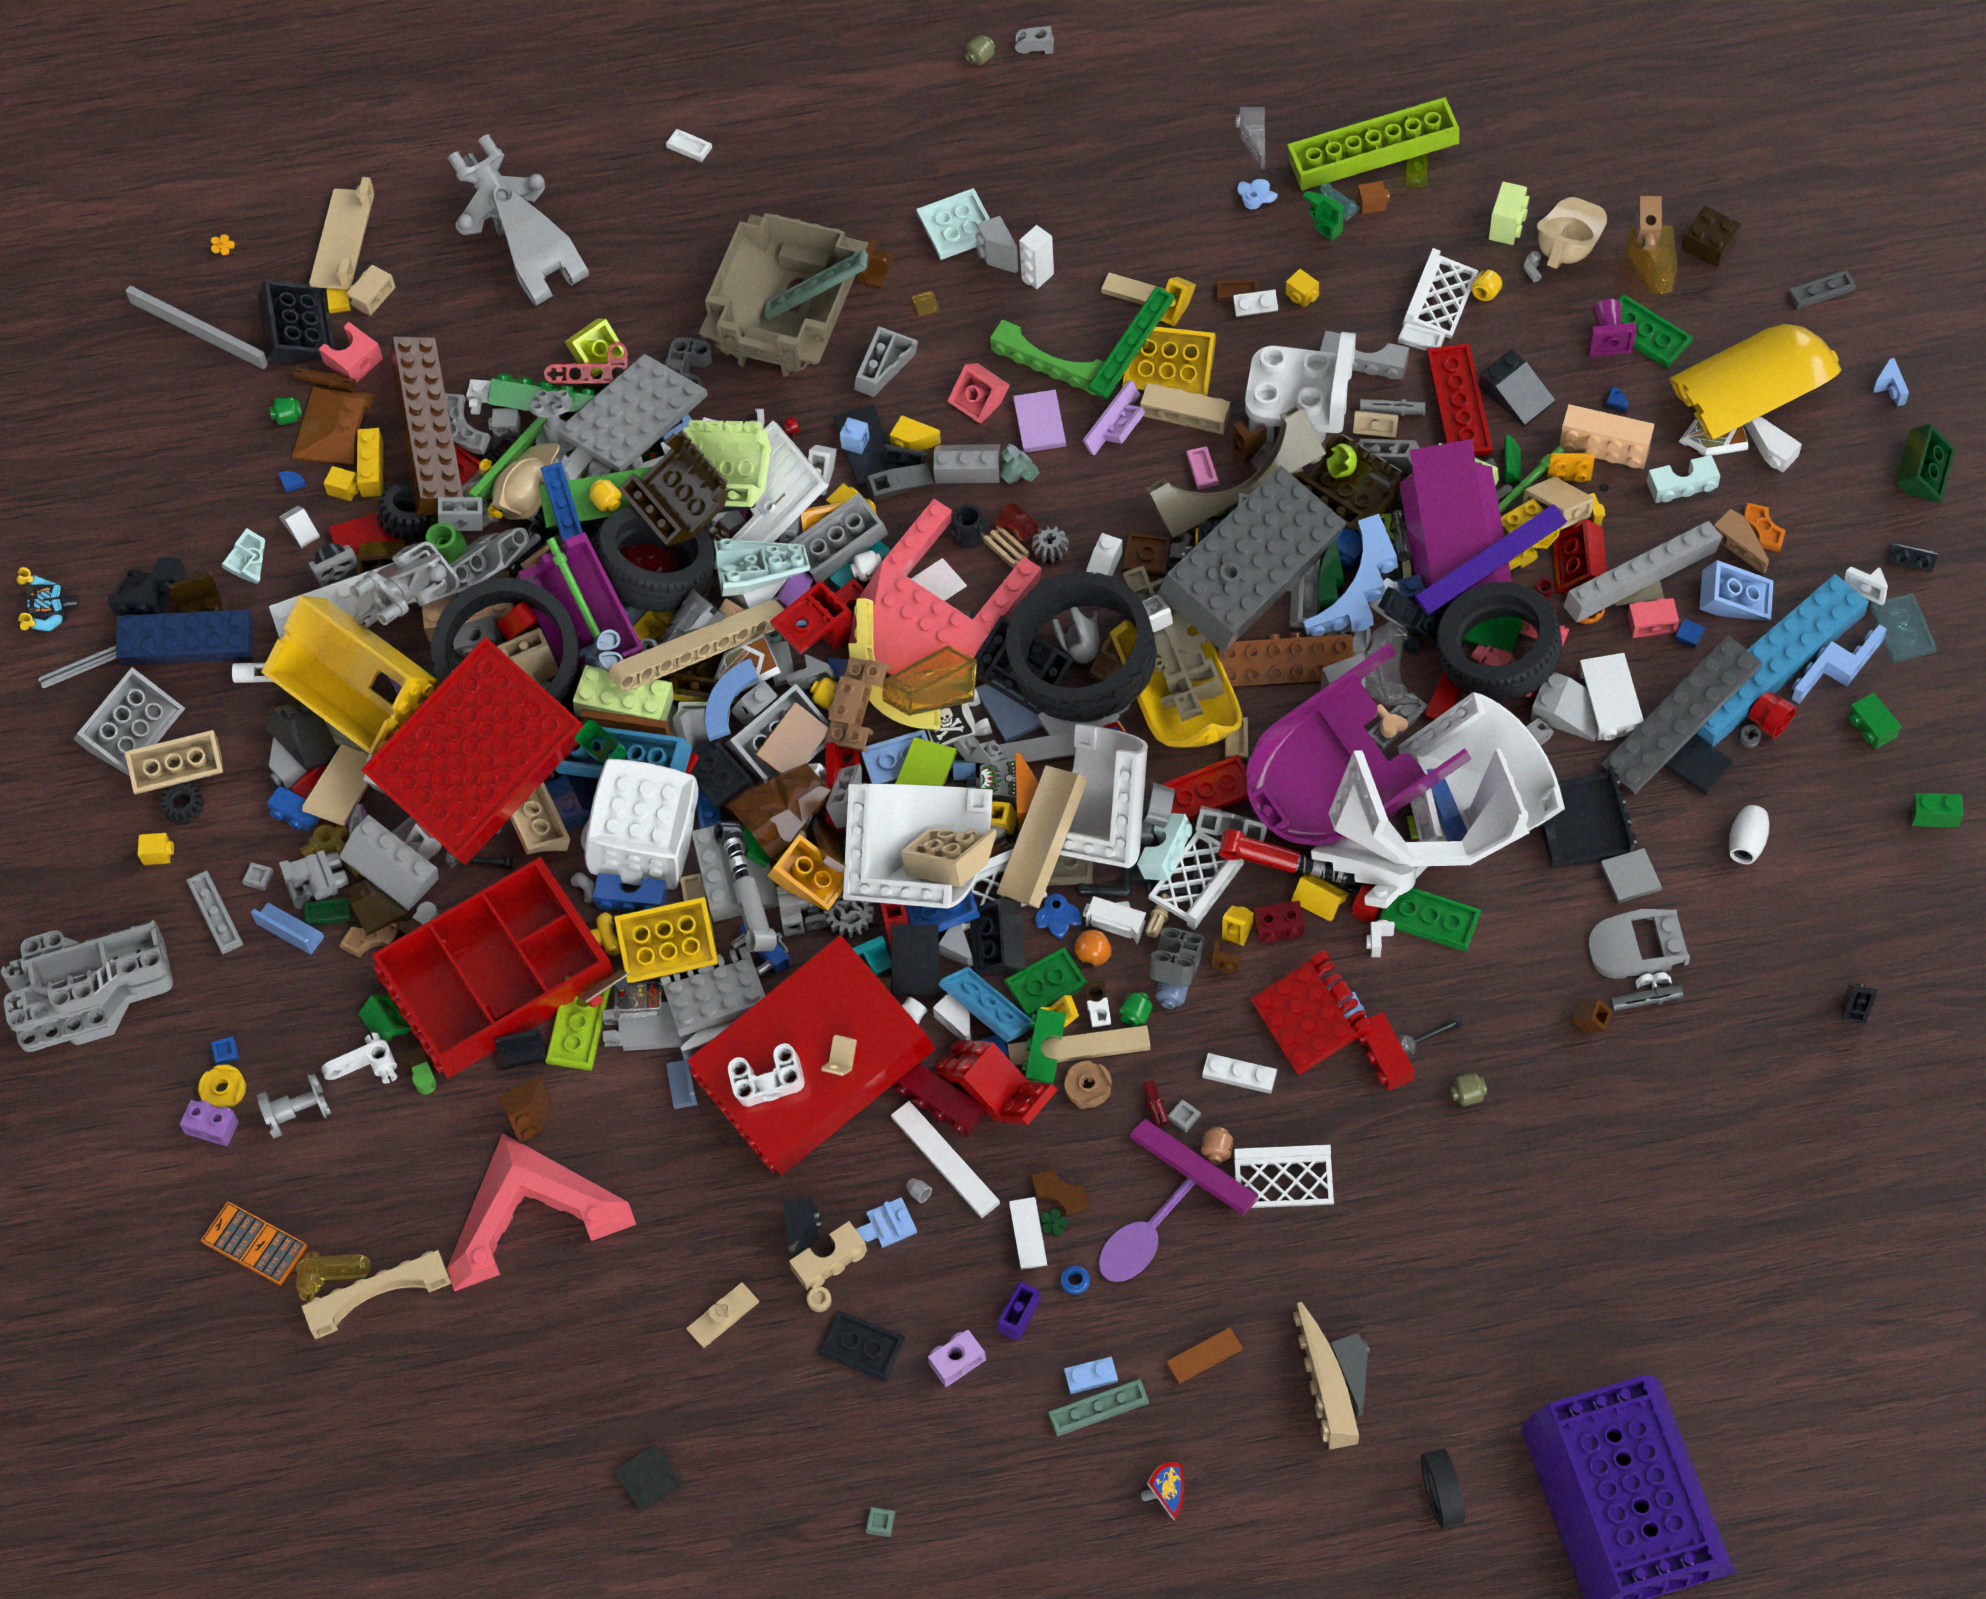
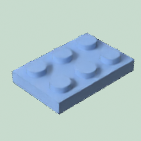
(887, 757)

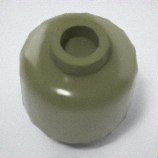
(979, 49)
(1468, 1089)

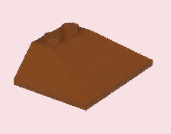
(332, 426)

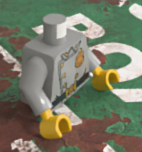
(489, 513)

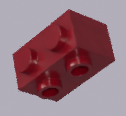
(1279, 922)

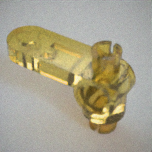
(334, 845)
(316, 1269)

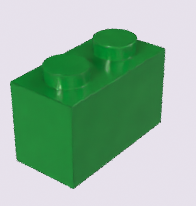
(1874, 721)
(1936, 810)

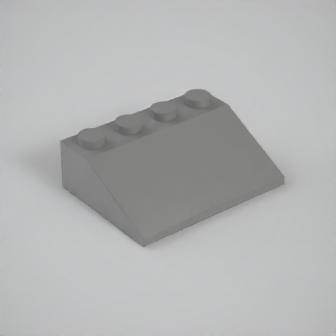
(128, 719)
(753, 735)
(719, 879)

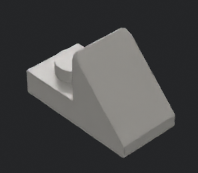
(815, 671)

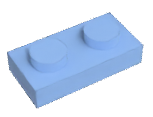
(1091, 1375)

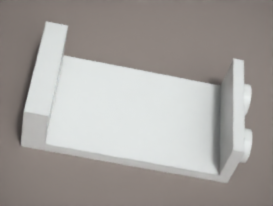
(1611, 695)

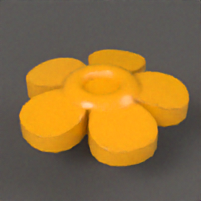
(222, 245)

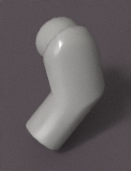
(1530, 266)
(586, 884)

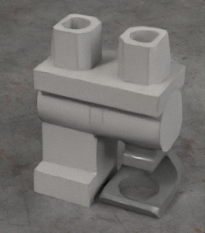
(317, 872)
(790, 911)

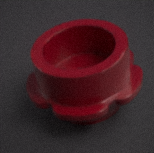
(1545, 583)

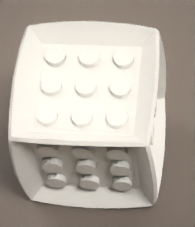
(640, 822)

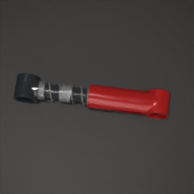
(1237, 846)

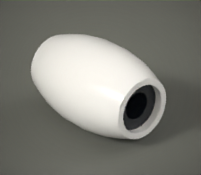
(1749, 834)

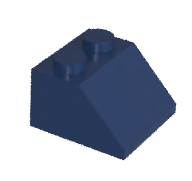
(572, 799)

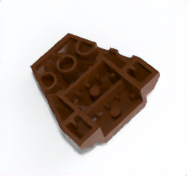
(779, 807)

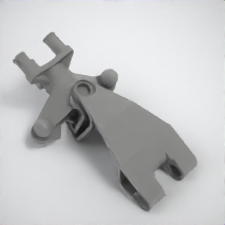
(533, 239)
(426, 576)

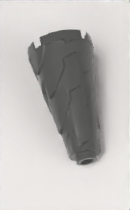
(694, 614)

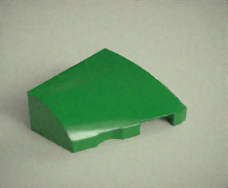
(1326, 214)

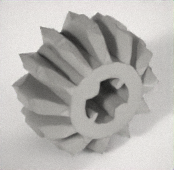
(1050, 544)

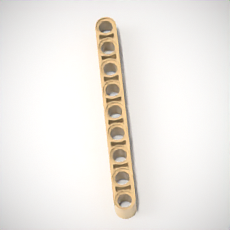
(694, 646)

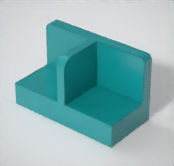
(875, 955)

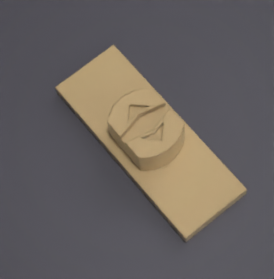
(722, 1315)

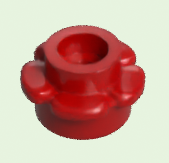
(791, 426)

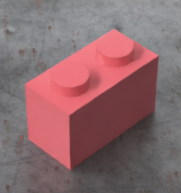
(1652, 617)

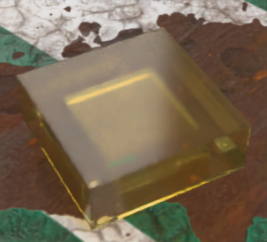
(925, 303)

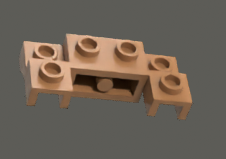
(851, 702)

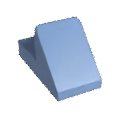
(1892, 380)

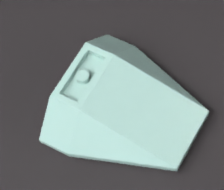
(756, 564)

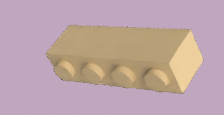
(1185, 408)

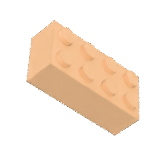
(1606, 436)

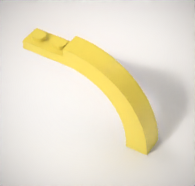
(865, 650)

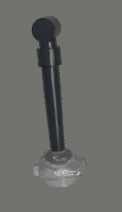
(506, 862)
(1409, 1044)

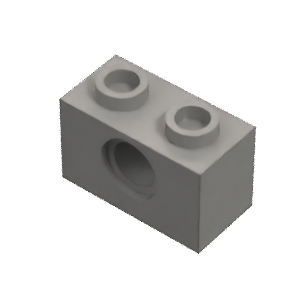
(468, 634)

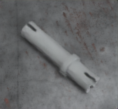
(1393, 407)

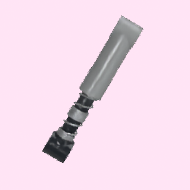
(759, 935)

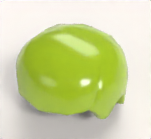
(1342, 461)

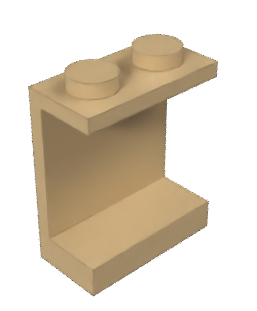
(1570, 501)

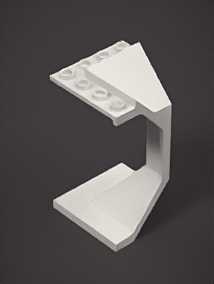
(1494, 818)

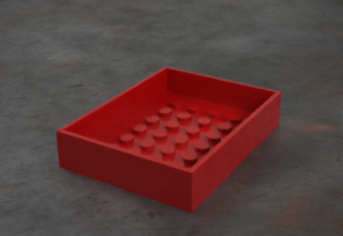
(474, 750)

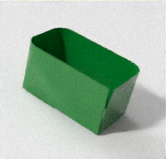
(592, 730)

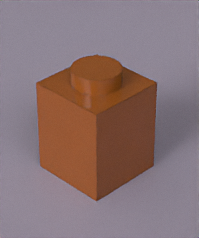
(1372, 197)

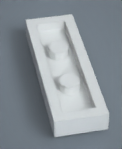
(1239, 1073)

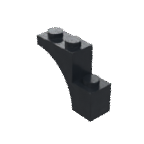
(146, 596)

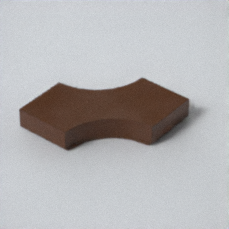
(1051, 1187)

